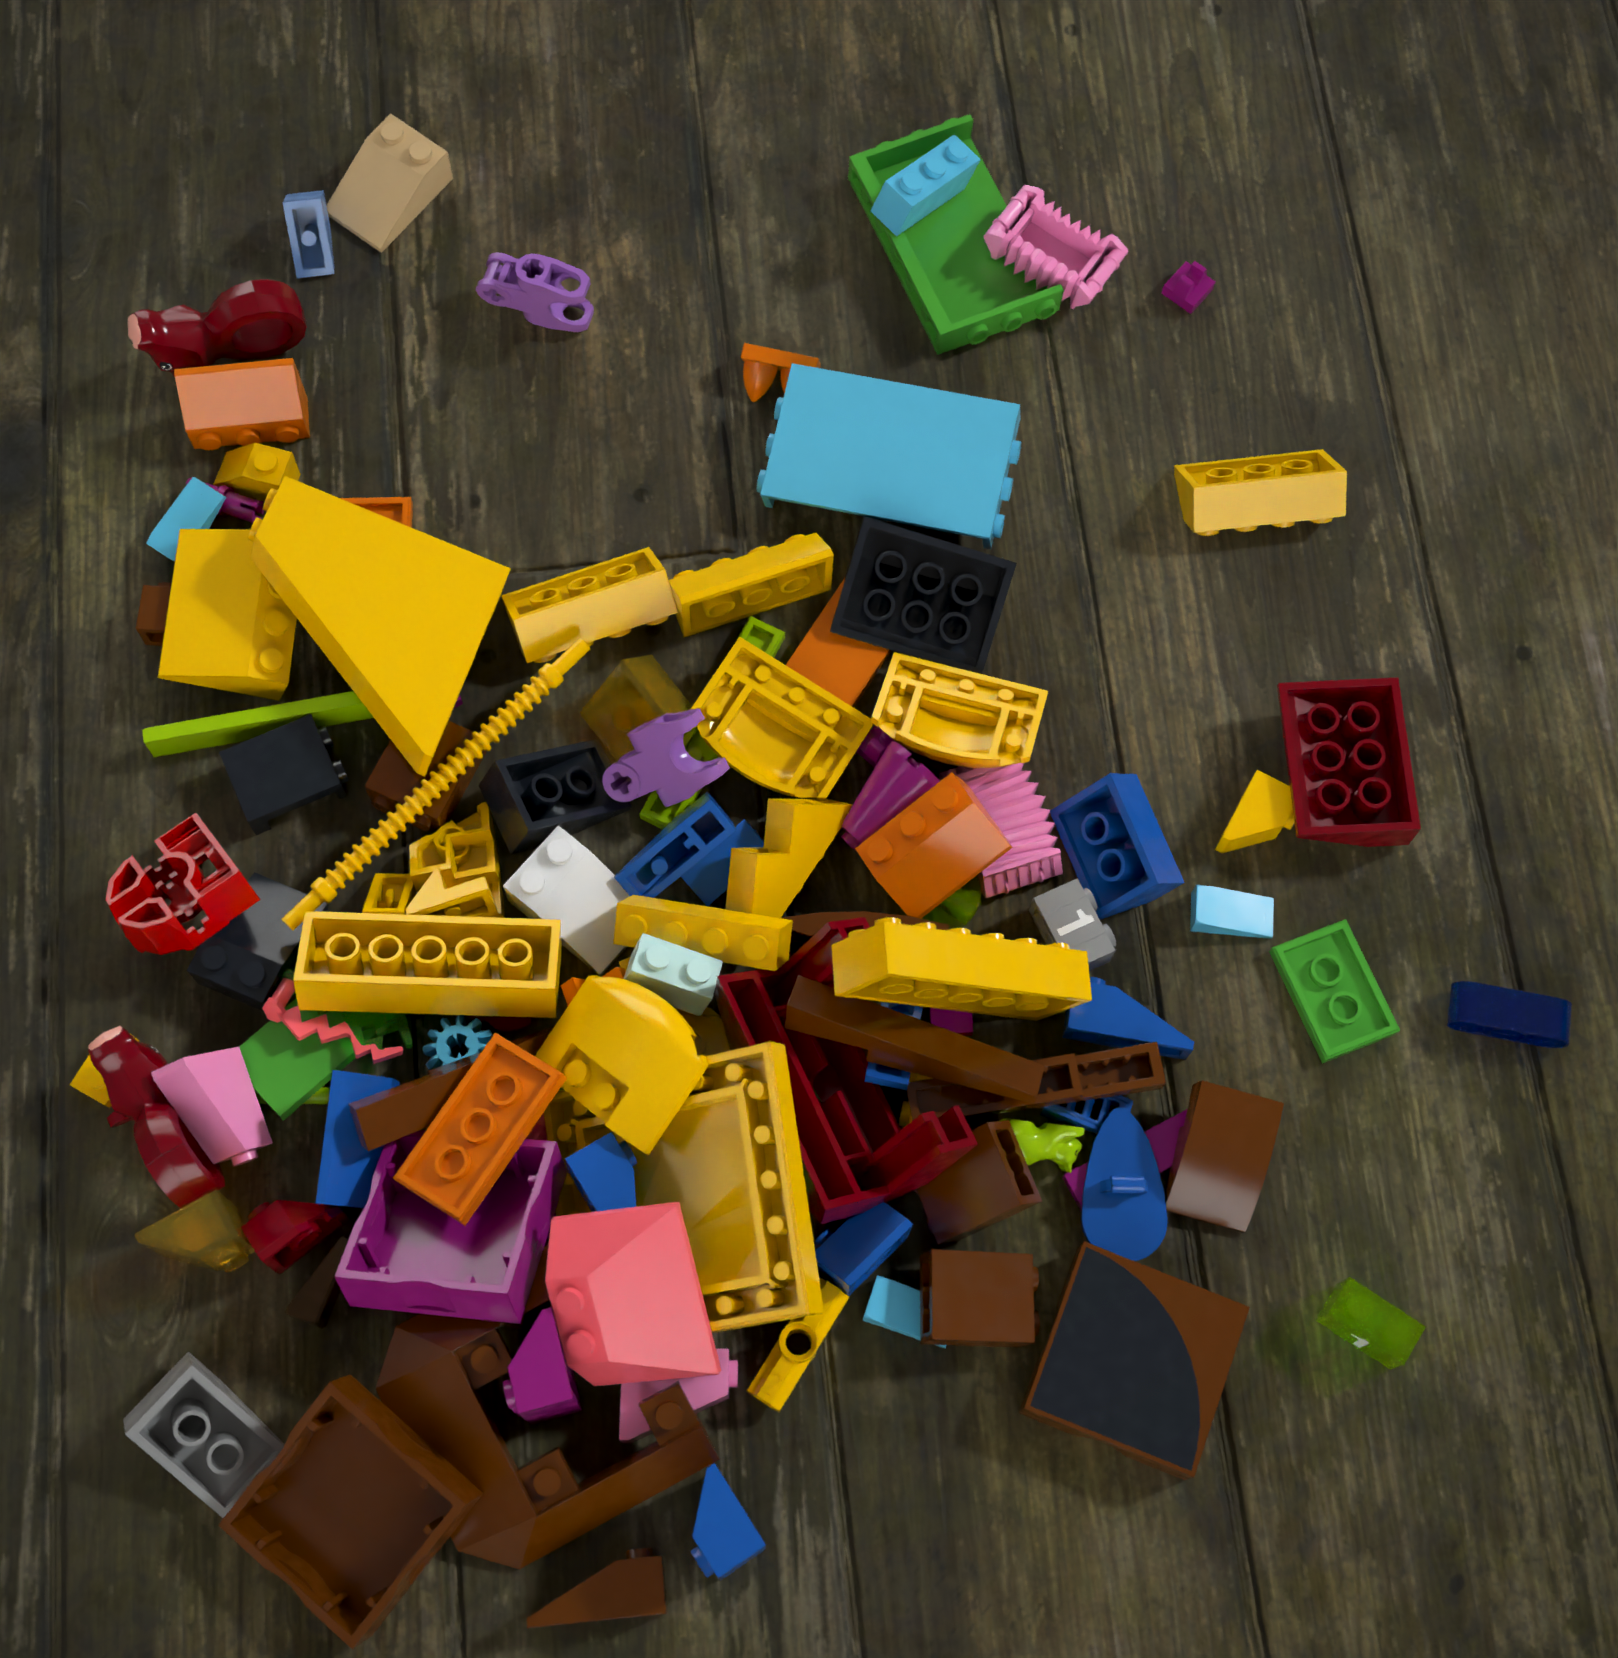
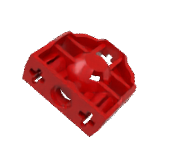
(139, 894)

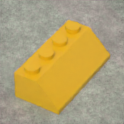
(1261, 491)
(752, 583)
(590, 604)

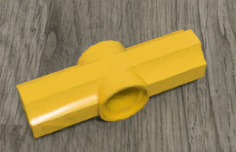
(782, 1368)

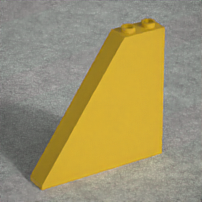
(381, 604)

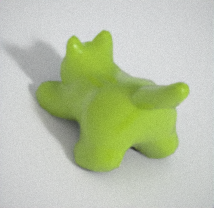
(1048, 1142)

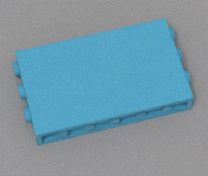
(892, 452)

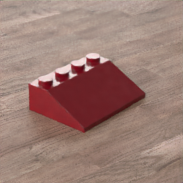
(1349, 761)

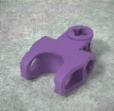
(536, 289)
(661, 762)

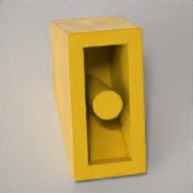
(256, 470)
(1259, 814)

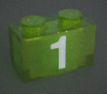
(1370, 1323)

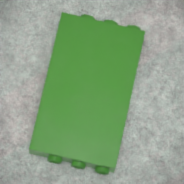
(944, 256)

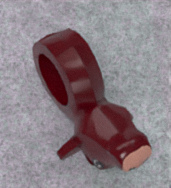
(242, 323)
(160, 1134)

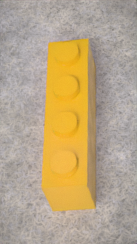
(715, 932)

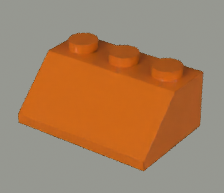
(243, 403)
(933, 847)

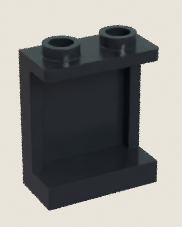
(283, 771)

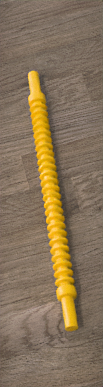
(325, 888)

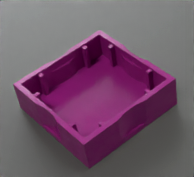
(425, 1262)

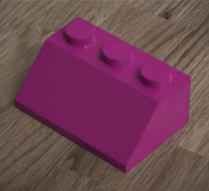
(540, 1380)

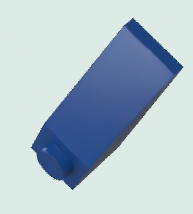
(676, 848)
(1122, 1022)
(604, 1174)

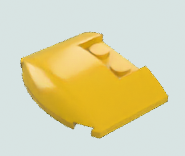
(958, 714)
(778, 724)
(625, 1057)

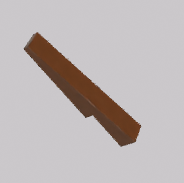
(909, 1042)
(1063, 1081)
(416, 1103)

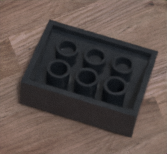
(922, 596)

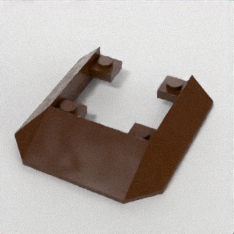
(535, 1508)

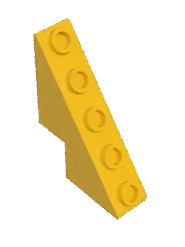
(794, 842)

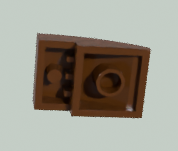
(1222, 1155)

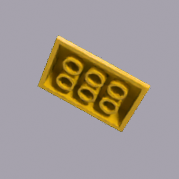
(225, 618)

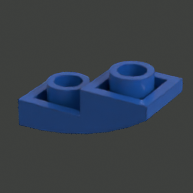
(711, 874)

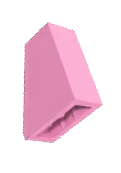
(216, 1104)
(700, 1391)

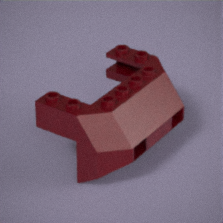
(850, 1138)

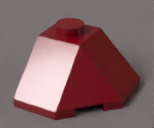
(290, 1230)

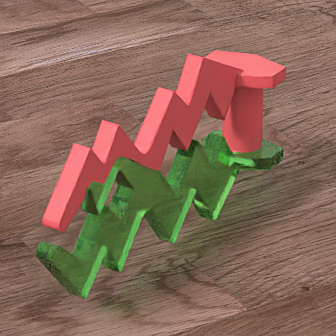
(351, 1027)

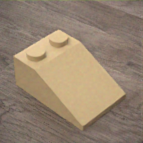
(389, 183)

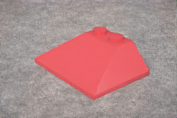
(628, 1296)

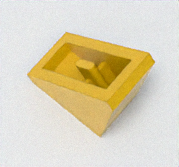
(389, 894)

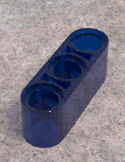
(1509, 1014)

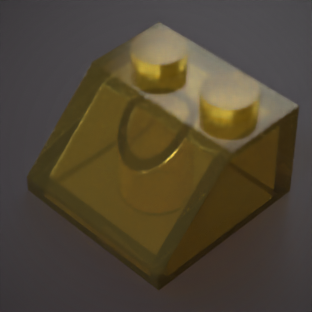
(630, 697)
(201, 1235)

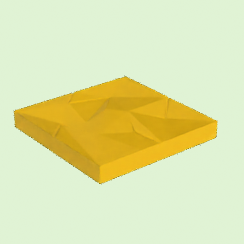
(737, 1180)

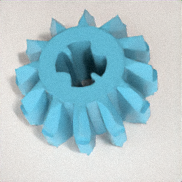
(454, 1035)

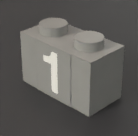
(1070, 918)

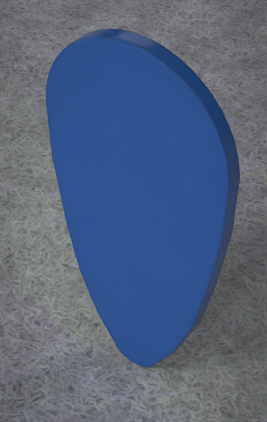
(1123, 1190)

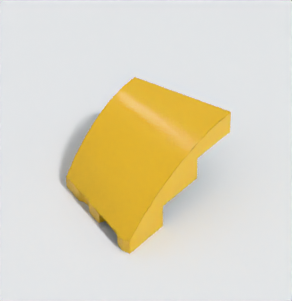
(461, 853)

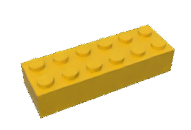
(428, 964)
(960, 970)

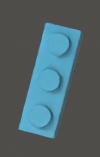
(925, 185)

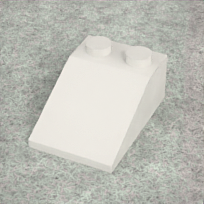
(573, 886)

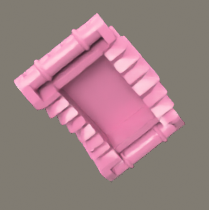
(1053, 248)
(1022, 821)

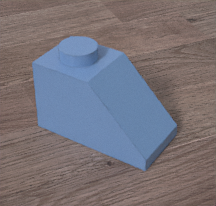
(309, 233)

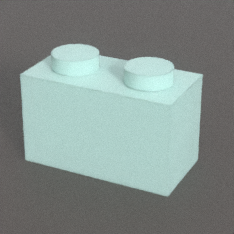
(674, 973)

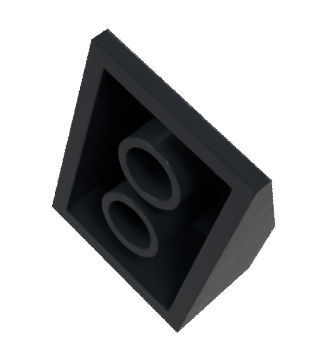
(549, 789)
(253, 948)

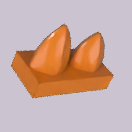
(762, 365)

